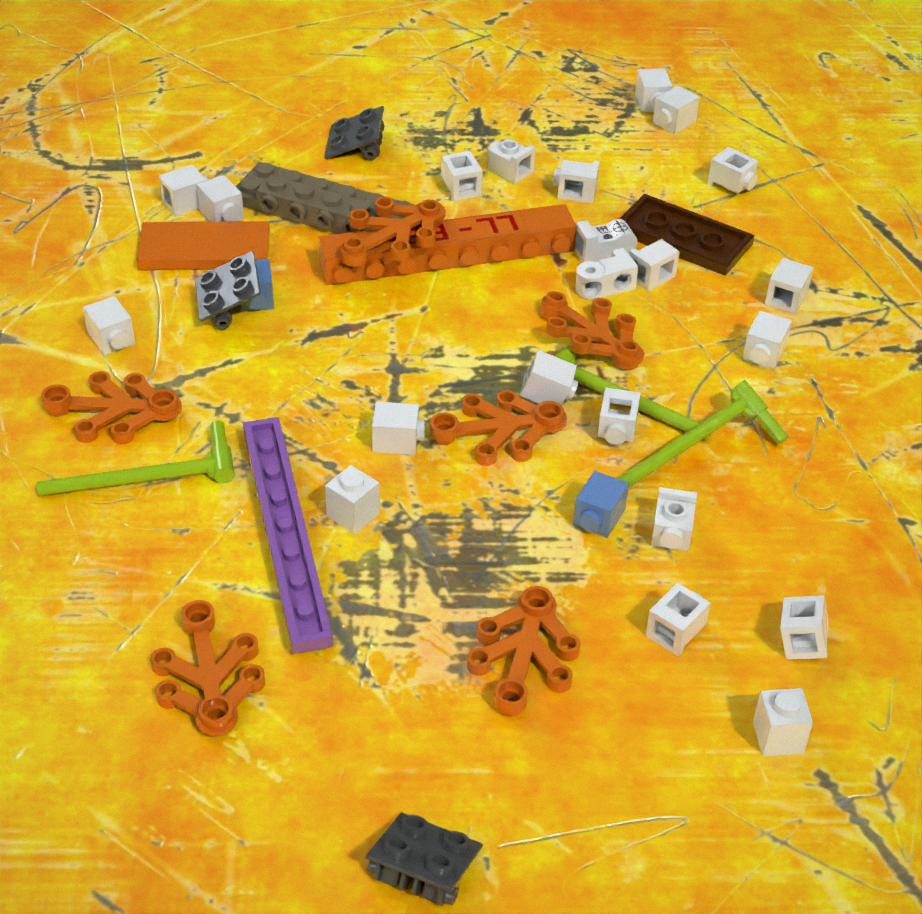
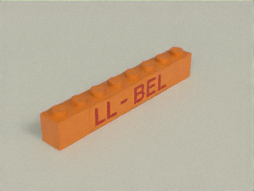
(458, 244)

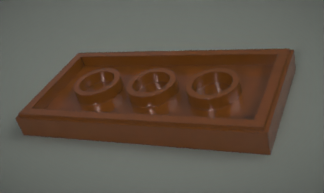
(694, 235)

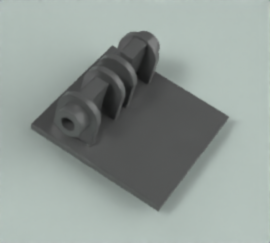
(359, 131)
(225, 288)
(423, 852)

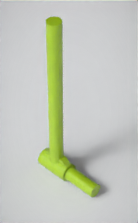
(744, 402)
(645, 405)
(217, 465)

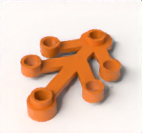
(426, 214)
(624, 352)
(155, 405)
(540, 418)
(533, 607)
(198, 621)

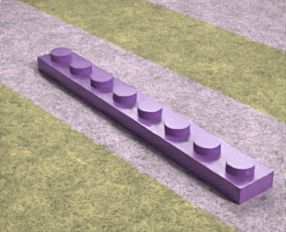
(287, 537)

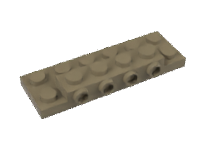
(306, 198)

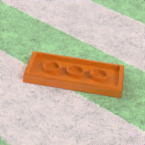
(199, 244)

